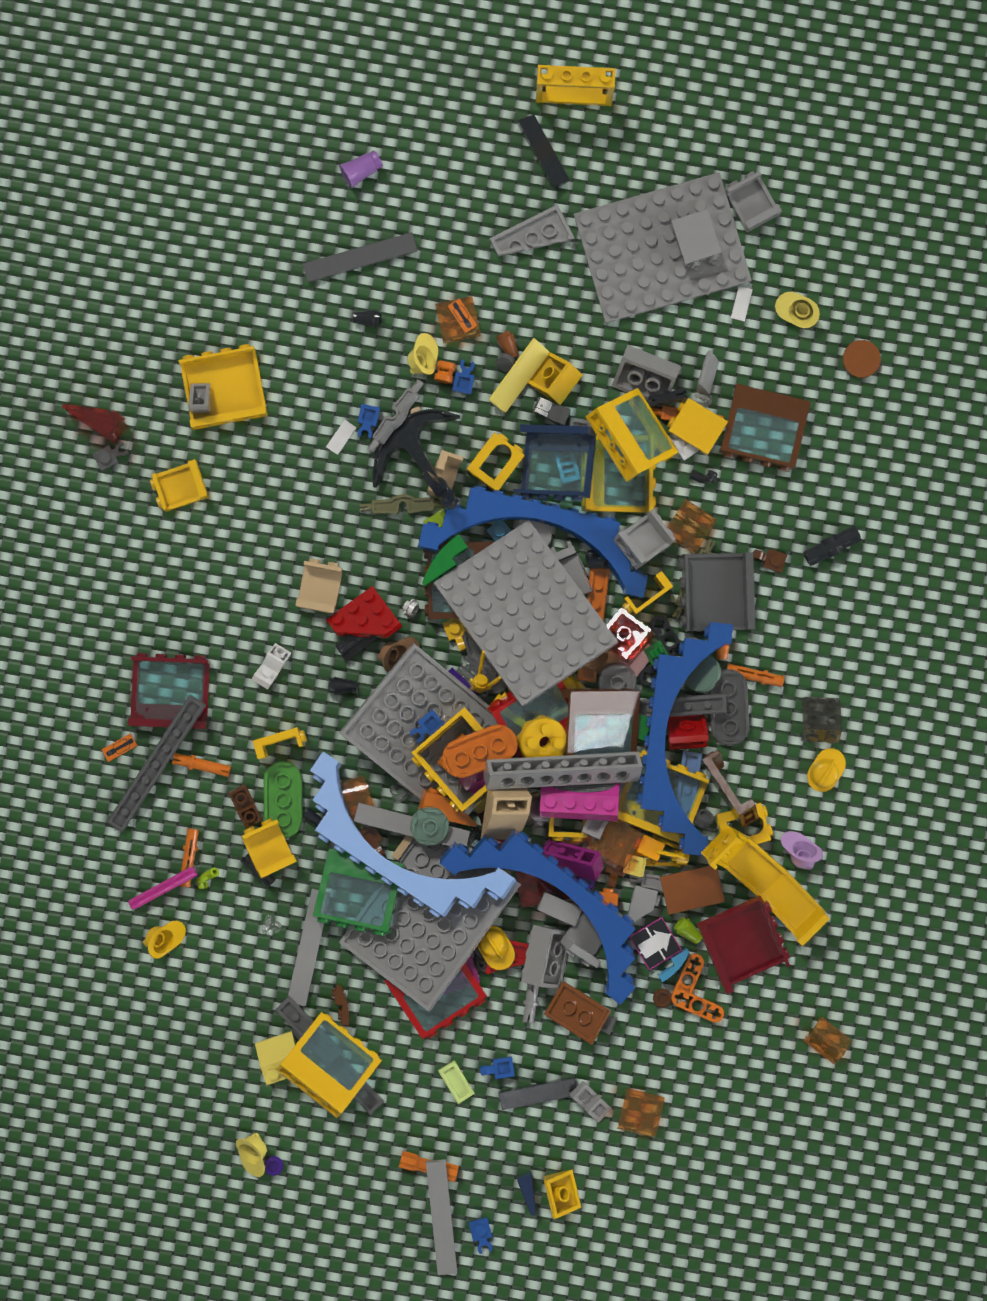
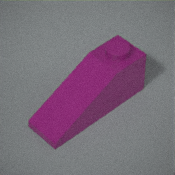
(580, 860)

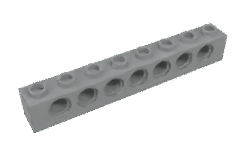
(562, 770)

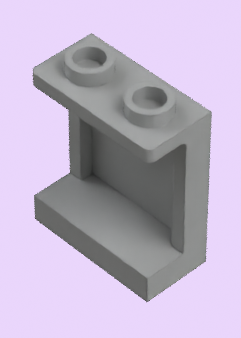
(752, 201)
(696, 238)
(644, 539)

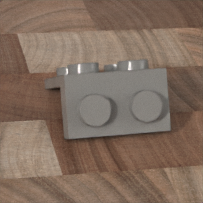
(582, 941)

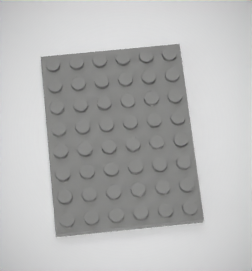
(637, 254)
(525, 613)
(395, 706)
(423, 949)

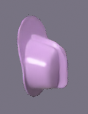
(802, 850)

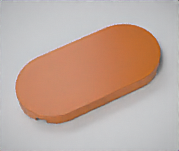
(469, 753)

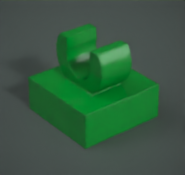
(653, 651)

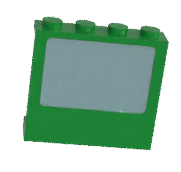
(354, 895)

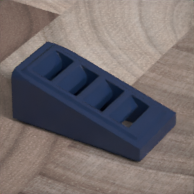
(526, 1185)

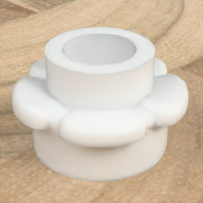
(410, 608)

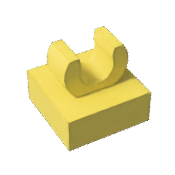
(635, 866)

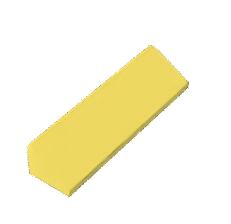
(519, 375)

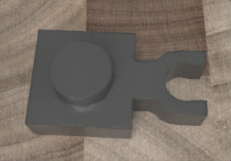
(107, 457)

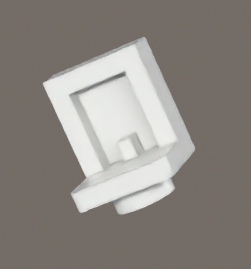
(684, 449)

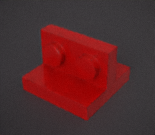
(687, 732)

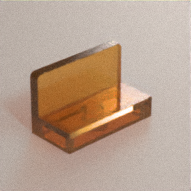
(827, 1040)

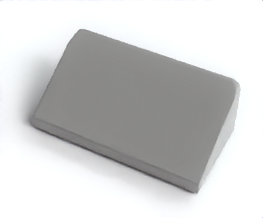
(707, 373)

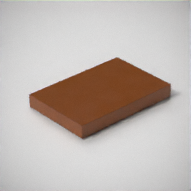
(691, 889)
(577, 1012)

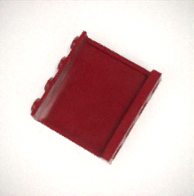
(743, 941)

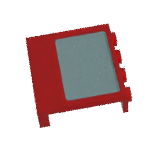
(511, 714)
(458, 997)

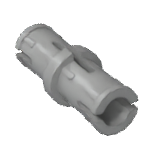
(530, 1003)

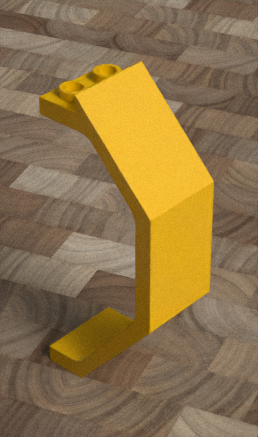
(769, 880)

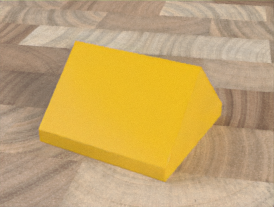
(562, 1193)

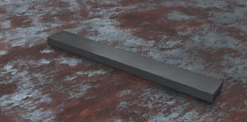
(156, 763)

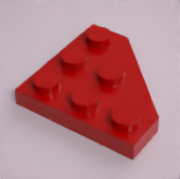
(365, 617)

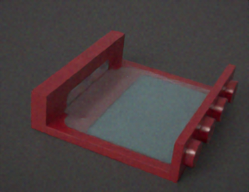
(163, 686)

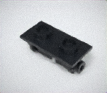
(352, 645)

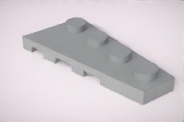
(538, 231)

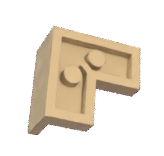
(447, 468)

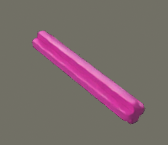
(162, 888)

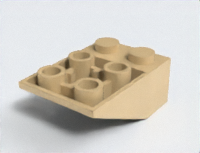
(505, 812)

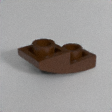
(245, 806)
(340, 998)

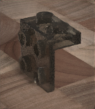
(821, 720)

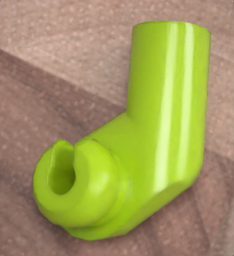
(207, 875)

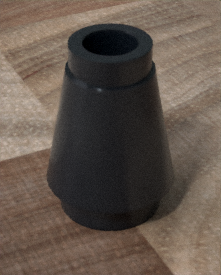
(368, 318)
(341, 686)

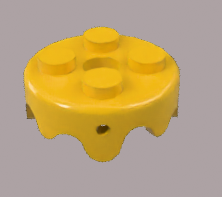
(541, 727)

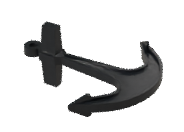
(408, 438)

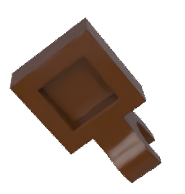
(772, 560)
(373, 837)
(614, 875)

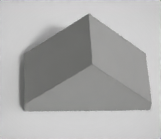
(200, 398)

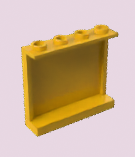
(233, 385)

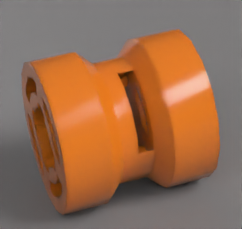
(445, 372)

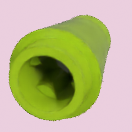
(686, 929)

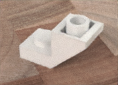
(271, 666)

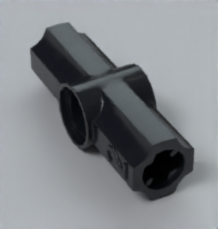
(832, 546)

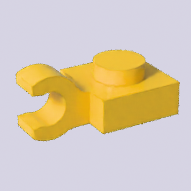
(455, 631)

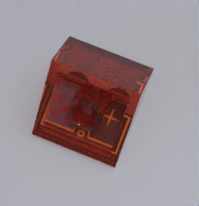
(630, 634)

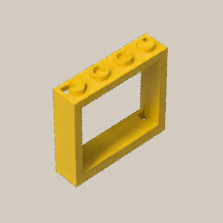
(575, 85)
(432, 775)

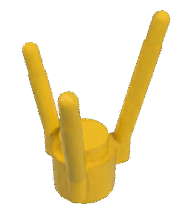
(480, 681)
(677, 856)

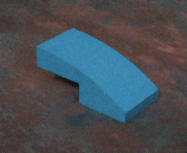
(677, 959)

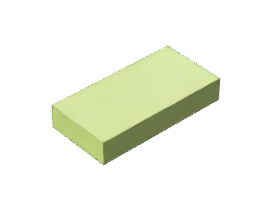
(456, 1081)

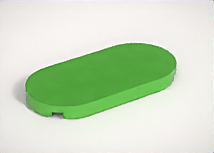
(284, 797)

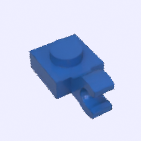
(501, 1068)

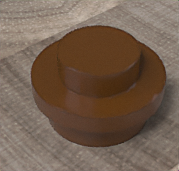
(662, 998)

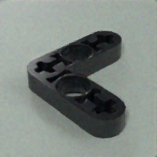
(648, 670)

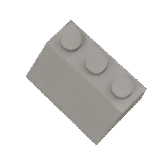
(645, 372)
(545, 957)

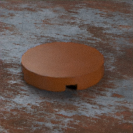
(861, 359)

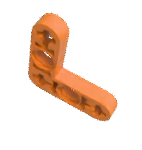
(688, 989)

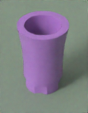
(360, 168)

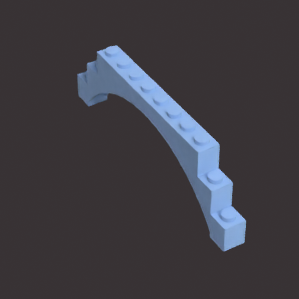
(434, 892)

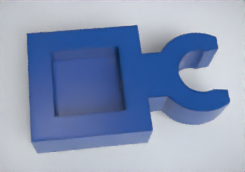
(464, 381)
(368, 417)
(428, 724)
(481, 1231)

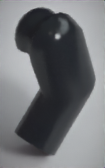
(702, 478)
(593, 561)
(479, 961)

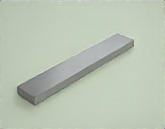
(400, 823)
(306, 954)
(441, 1217)

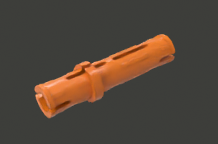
(759, 676)
(201, 764)
(192, 834)

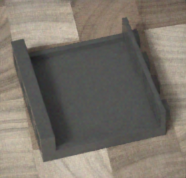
(717, 590)

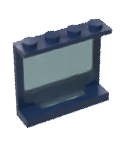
(557, 462)

